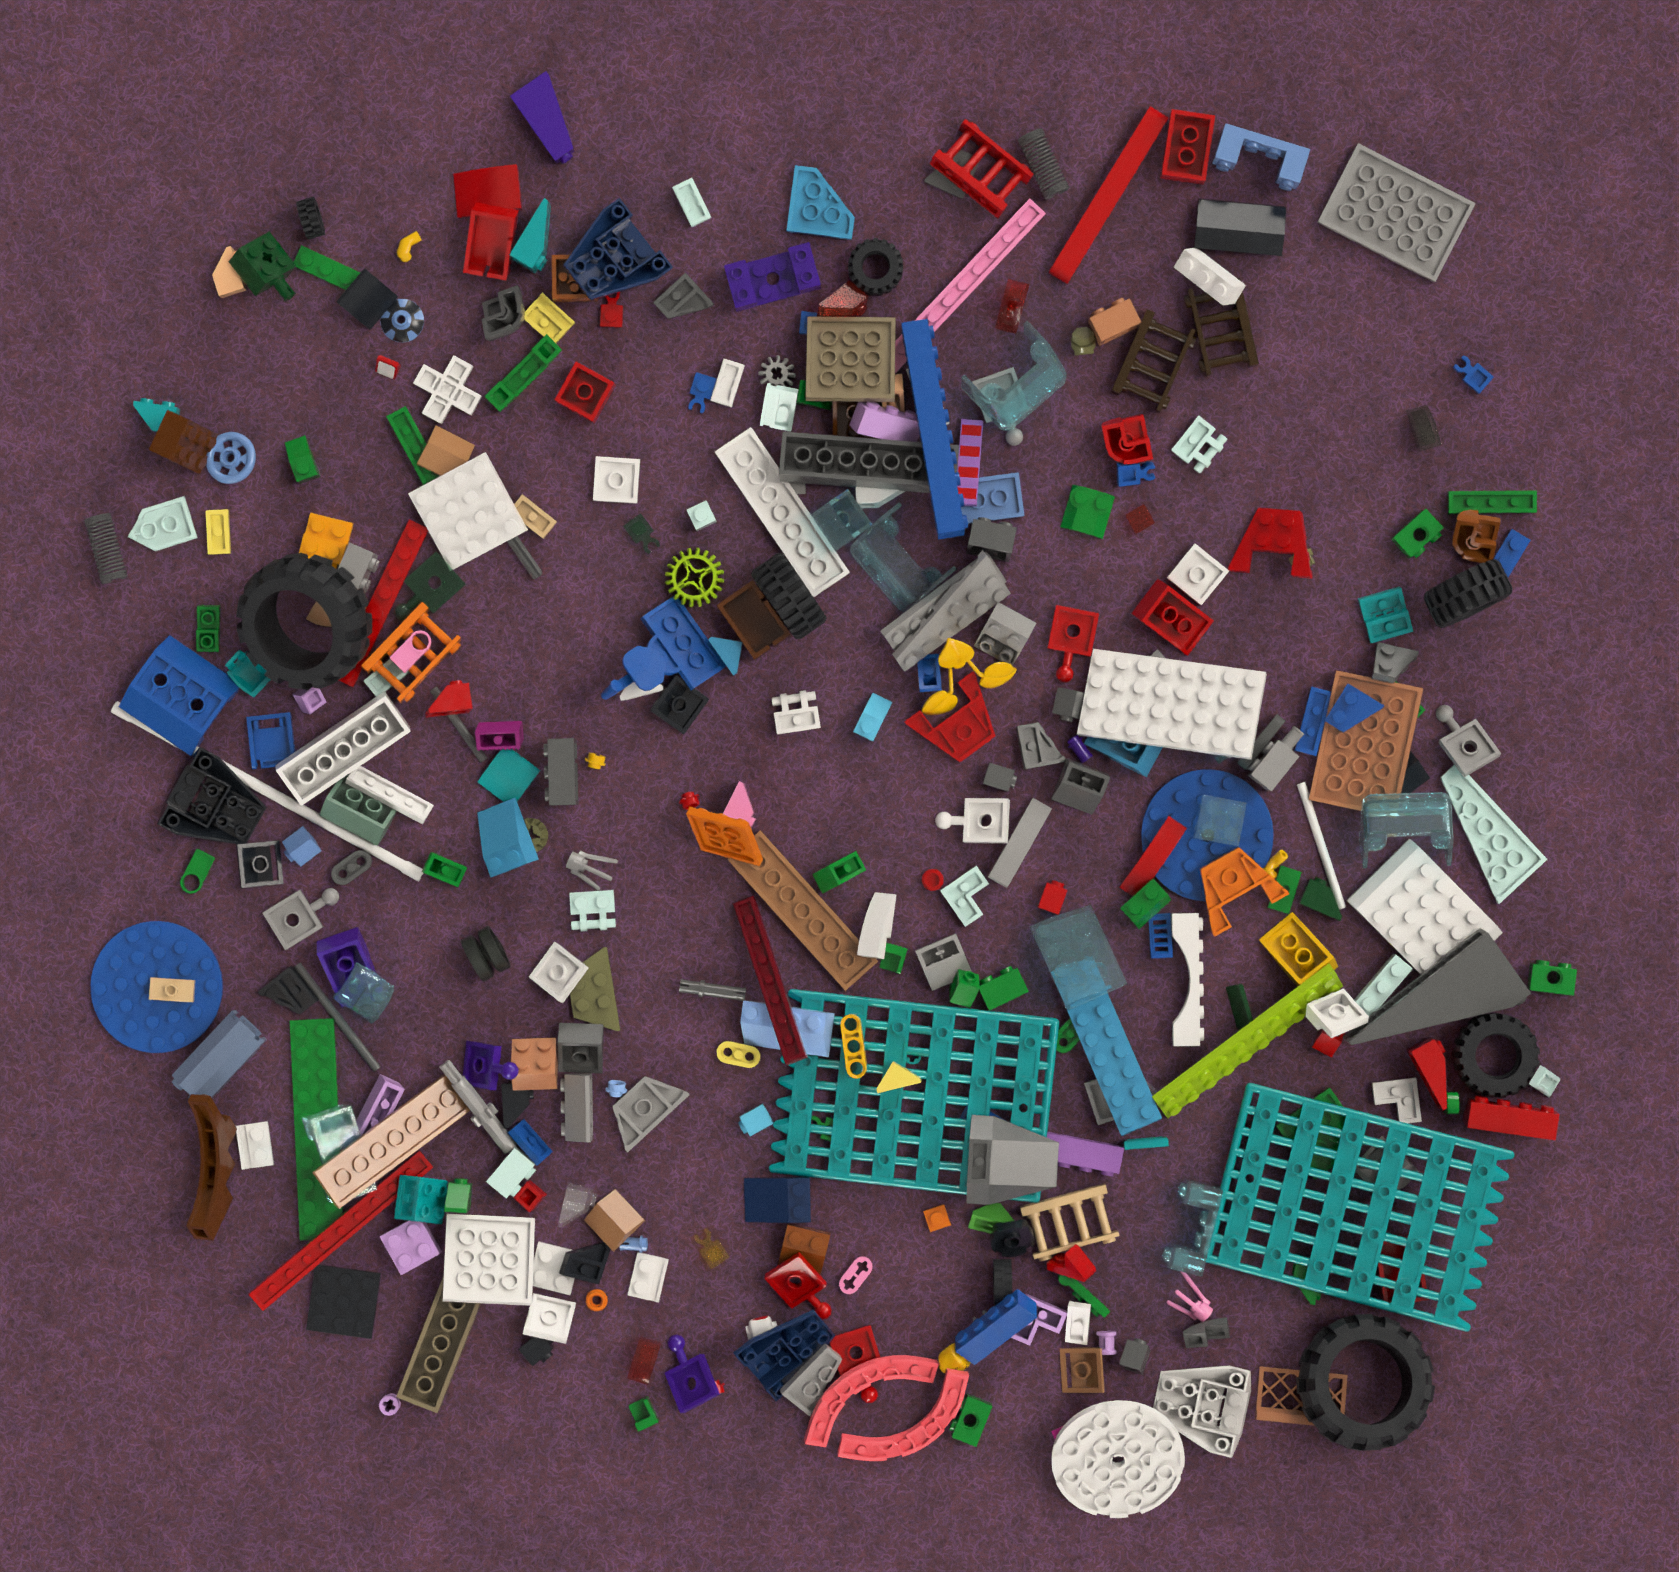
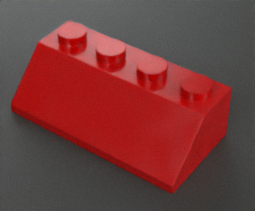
(1511, 1118)

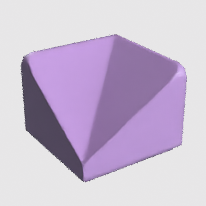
(309, 699)

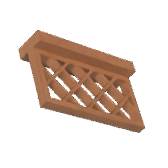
(1285, 1415)

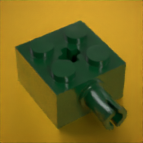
(264, 266)

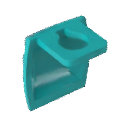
(246, 675)

